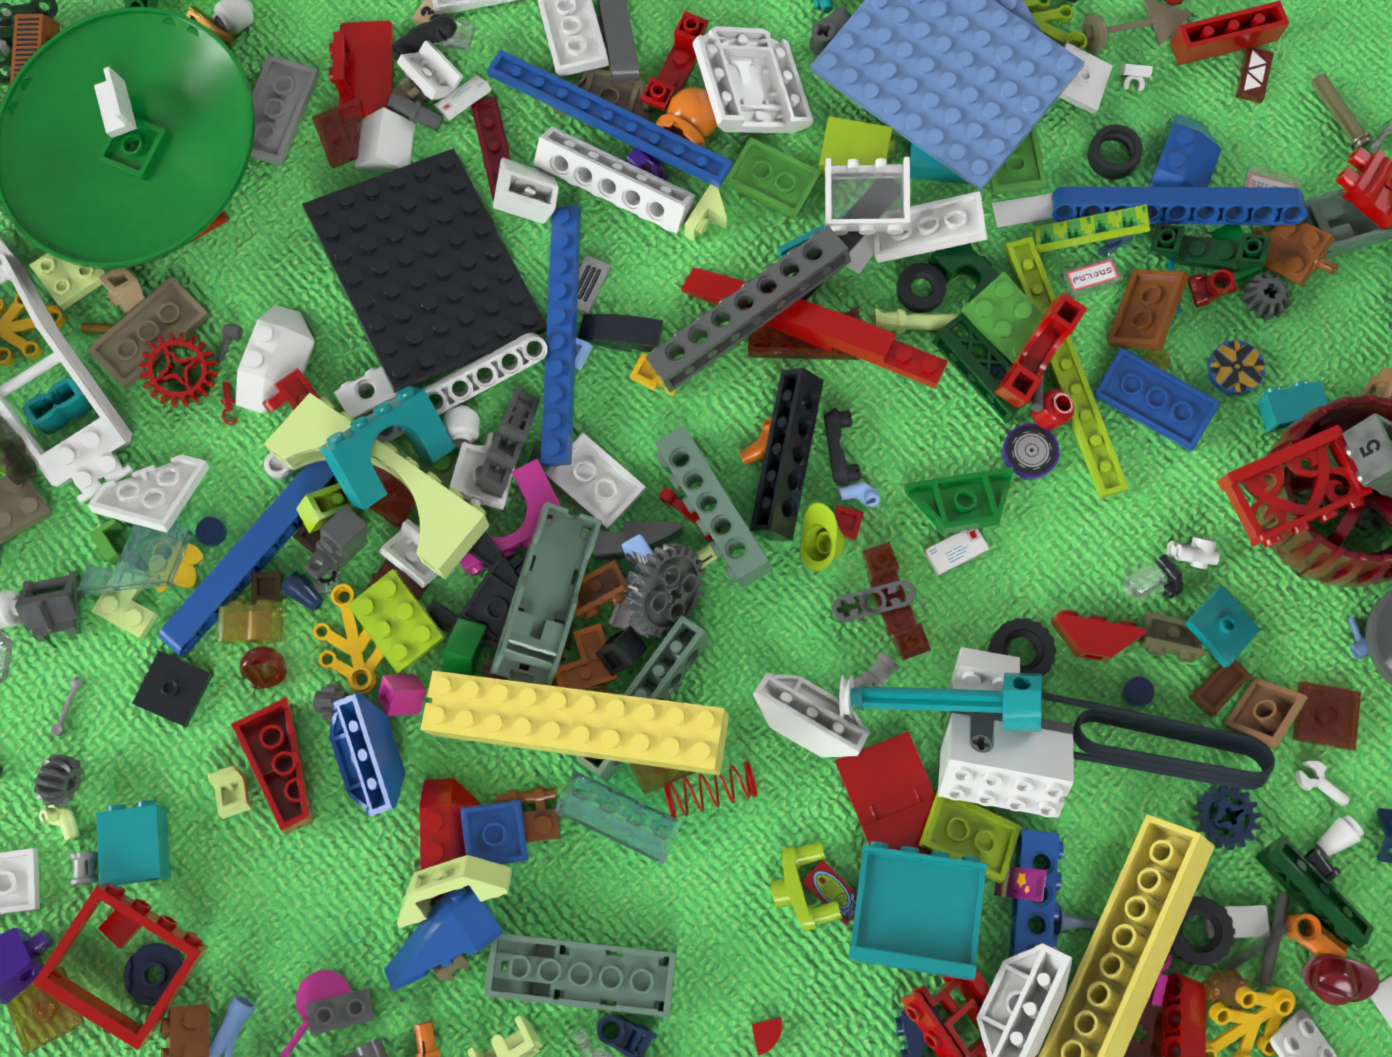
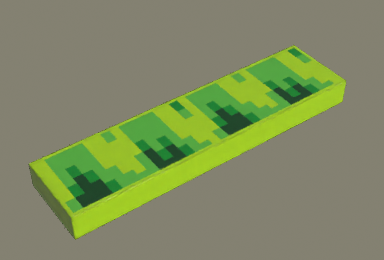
(1092, 228)

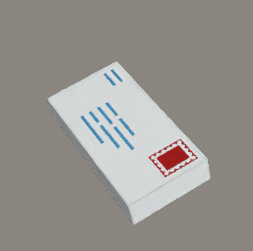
(463, 97)
(956, 550)

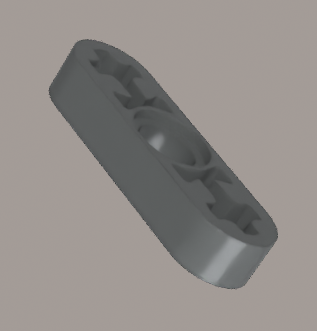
(855, 613)

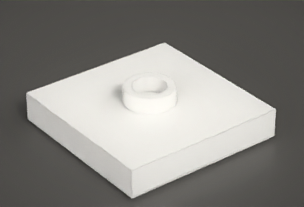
(1089, 84)

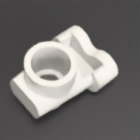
(1199, 553)

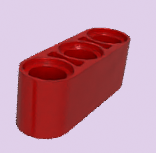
(1183, 1017)

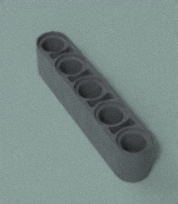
(618, 40)

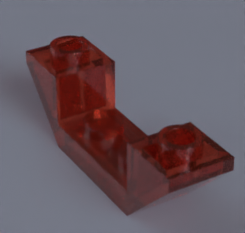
(899, 623)

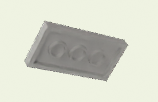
(279, 106)

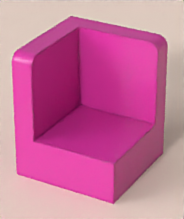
(401, 694)

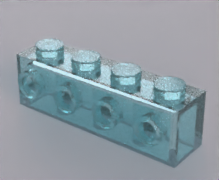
(618, 817)

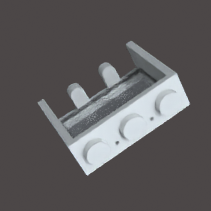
(867, 197)

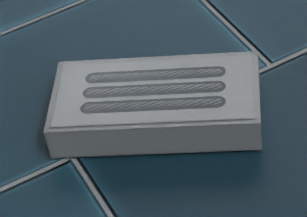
(591, 280)

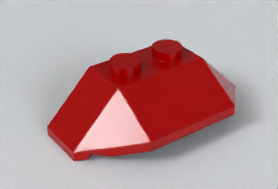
(441, 821)

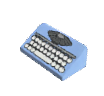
(636, 551)

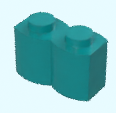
(55, 408)

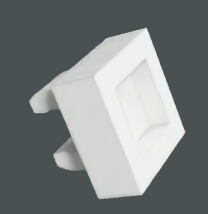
(1135, 72)

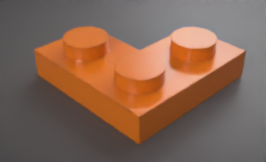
(589, 669)

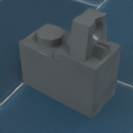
(338, 543)

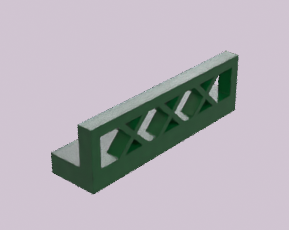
(972, 368)
(1305, 881)

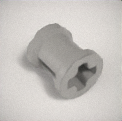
(84, 868)

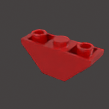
(1094, 636)

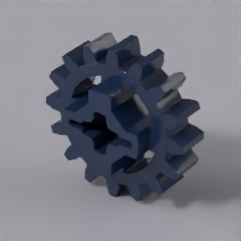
(1233, 826)

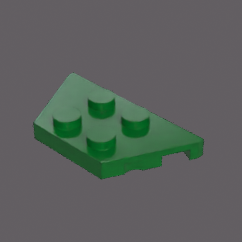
(962, 500)

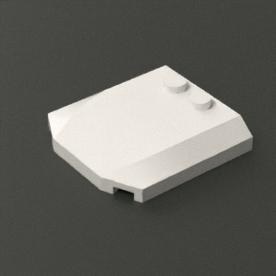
(752, 81)

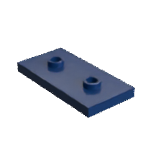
(1156, 399)

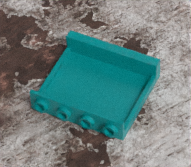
(918, 911)

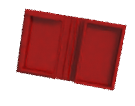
(889, 792)

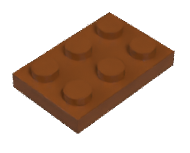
(1147, 309)

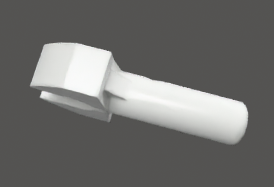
(1320, 782)

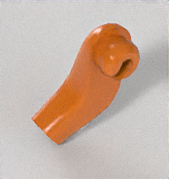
(757, 450)

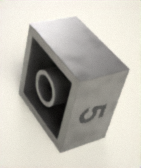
(1371, 450)

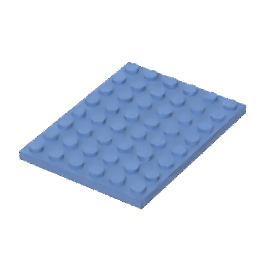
(949, 77)

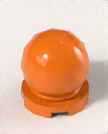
(690, 115)

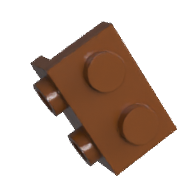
(601, 588)
(186, 1031)

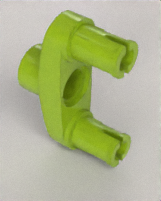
(790, 890)

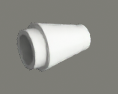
(1340, 835)

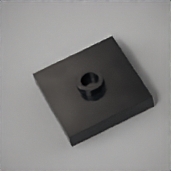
(172, 689)

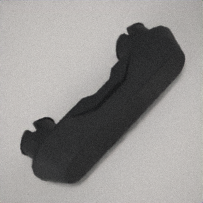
(435, 30)
(841, 472)

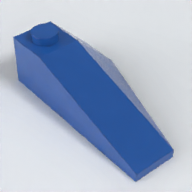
(452, 928)

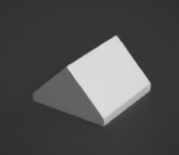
(385, 141)

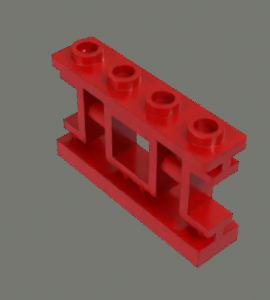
(942, 1035)

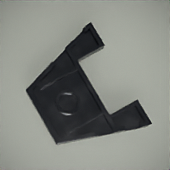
(491, 598)

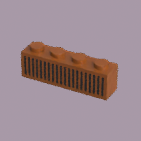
(29, 35)

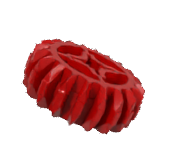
(167, 376)

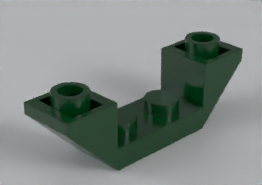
(1210, 253)

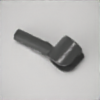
(229, 332)

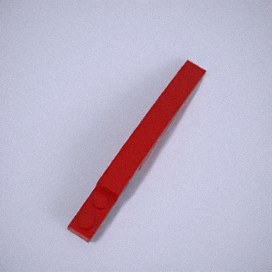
(830, 330)

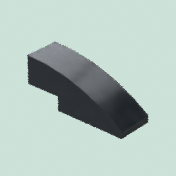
(621, 331)

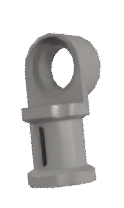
(878, 672)

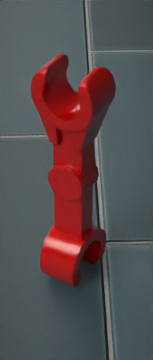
(670, 499)

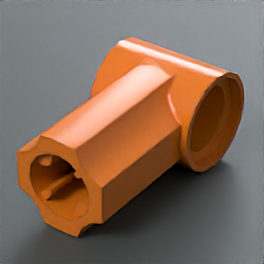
(1315, 937)

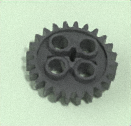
(665, 589)

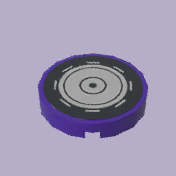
(1030, 451)

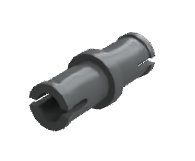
(415, 111)

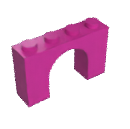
(536, 492)

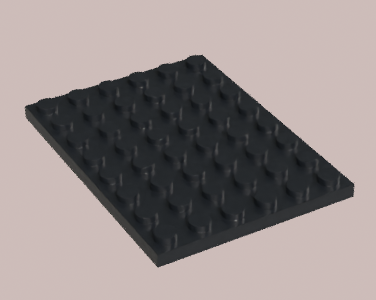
(423, 269)

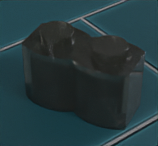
(13, 455)

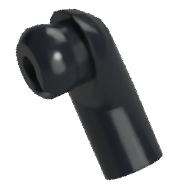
(1174, 576)

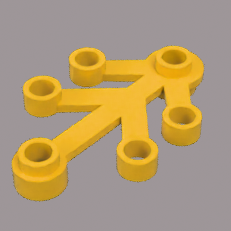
(9, 327)
(353, 645)
(1276, 1005)

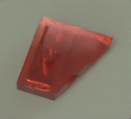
(340, 131)

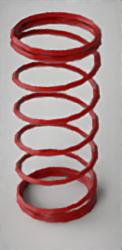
(750, 782)

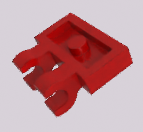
(291, 389)

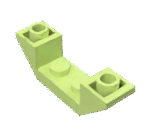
(484, 877)

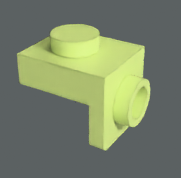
(230, 791)

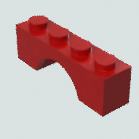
(1028, 368)

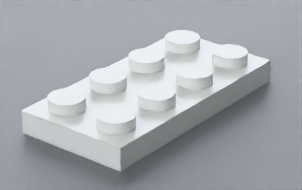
(573, 35)
(935, 227)

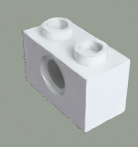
(351, 393)

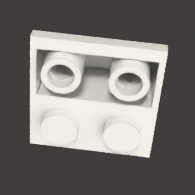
(525, 191)

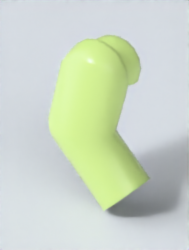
(61, 817)

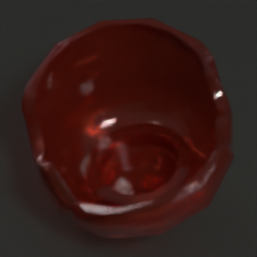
(263, 667)

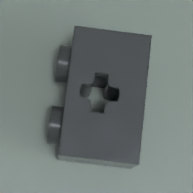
(339, 1011)

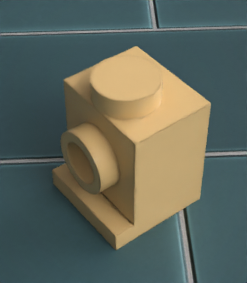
(122, 289)

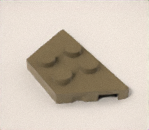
(624, 94)

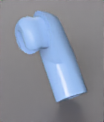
(860, 491)

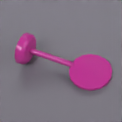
(315, 987)

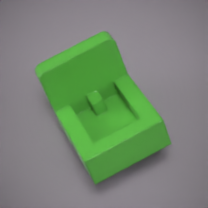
(103, 537)

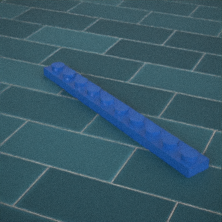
(610, 118)
(561, 337)

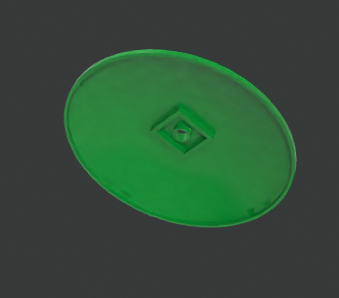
(84, 191)

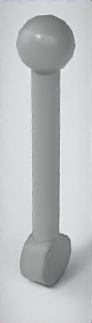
(1376, 144)
(58, 729)

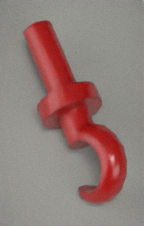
(227, 402)

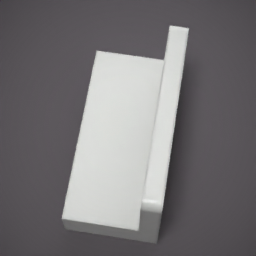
(115, 104)

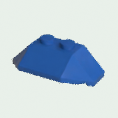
(1186, 156)
(366, 754)

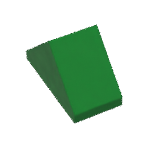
(464, 647)

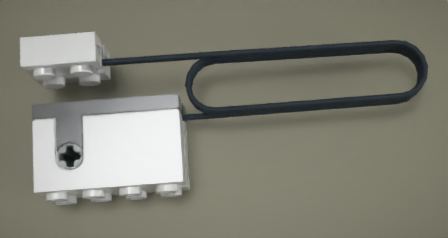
(1037, 768)

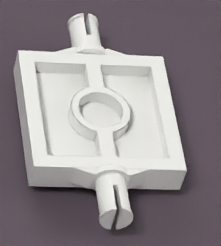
(467, 471)

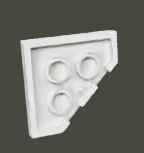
(152, 494)

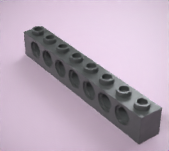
(742, 323)

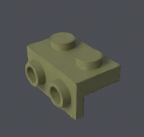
(1170, 636)

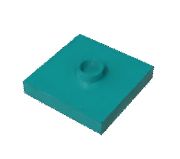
(1222, 626)

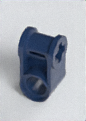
(627, 1037)

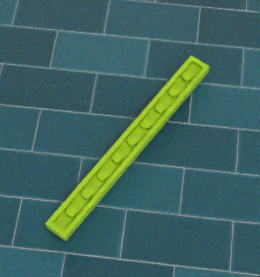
(1070, 376)

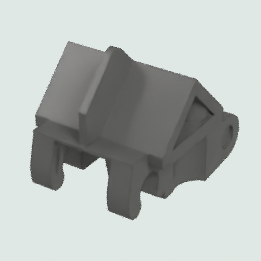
(52, 610)

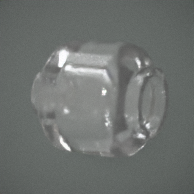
(1143, 582)

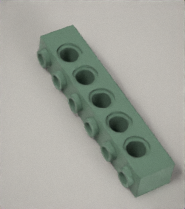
(679, 447)
(659, 677)

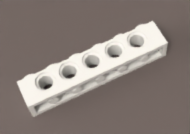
(571, 158)

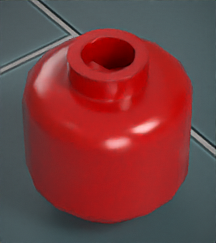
(1056, 411)

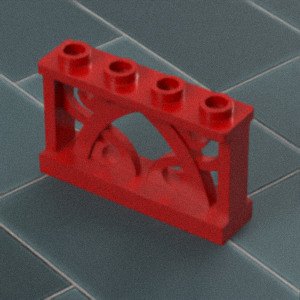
(1316, 452)

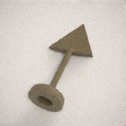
(1162, 17)

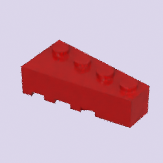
(276, 759)

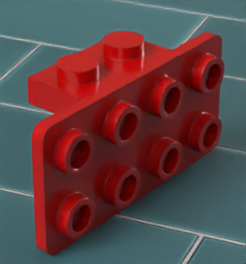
(363, 63)

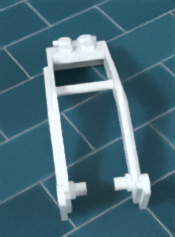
(92, 450)

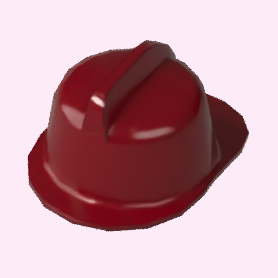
(1339, 979)

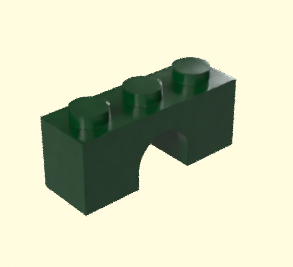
(964, 261)

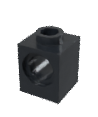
(621, 650)

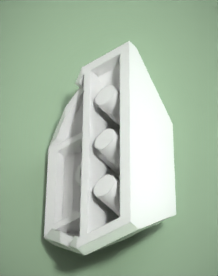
(274, 350)
(809, 716)
(1023, 1002)

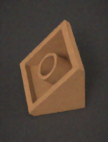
(1265, 712)

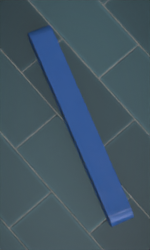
(1186, 204)
(246, 557)

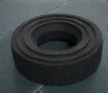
(921, 271)

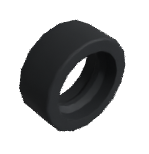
(1123, 135)

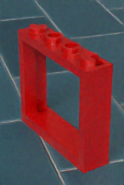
(93, 1007)

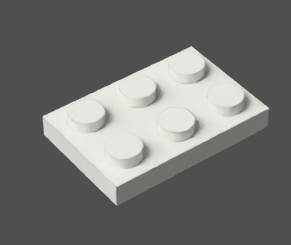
(597, 482)

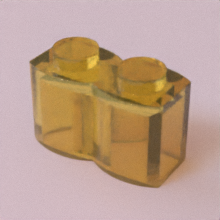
(250, 623)

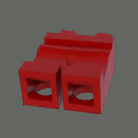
(1369, 186)

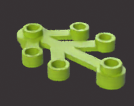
(1074, 38)

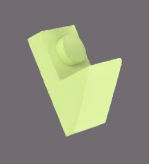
(708, 209)

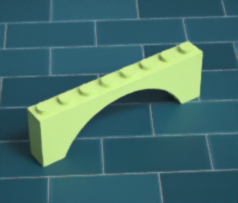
(446, 521)

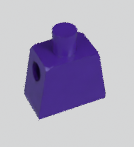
(20, 960)

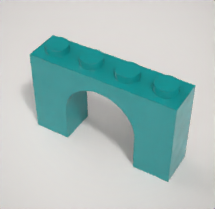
(350, 451)

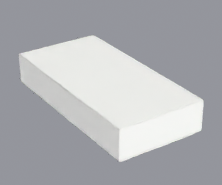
(1247, 921)

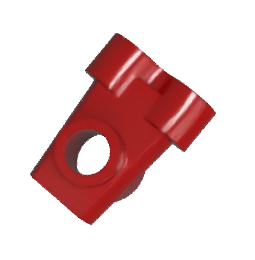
(1205, 290)

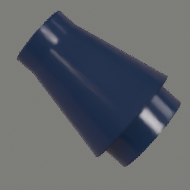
(301, 590)

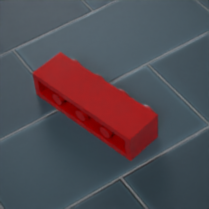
(1229, 32)

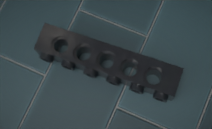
(786, 455)

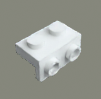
(430, 71)
(402, 553)

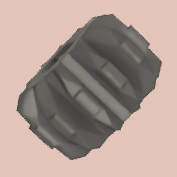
(1263, 287)
(58, 779)

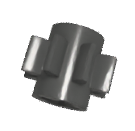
(324, 699)

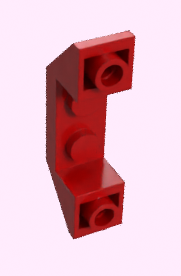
(678, 63)

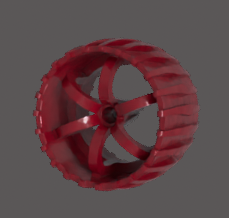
(1309, 550)

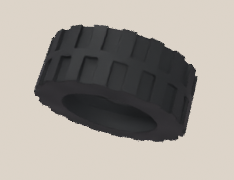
(1035, 633)
(1221, 940)

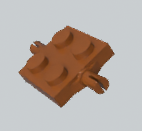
(1298, 251)

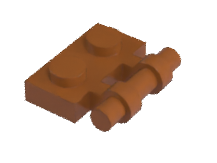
(538, 824)

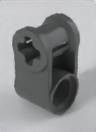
(826, 29)

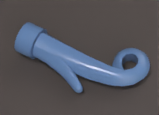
(226, 1035)

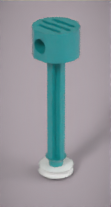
(1018, 701)

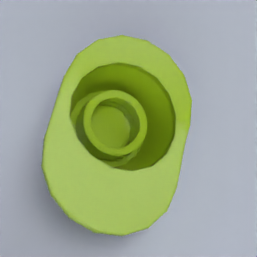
(821, 537)

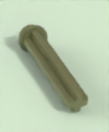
(1341, 112)

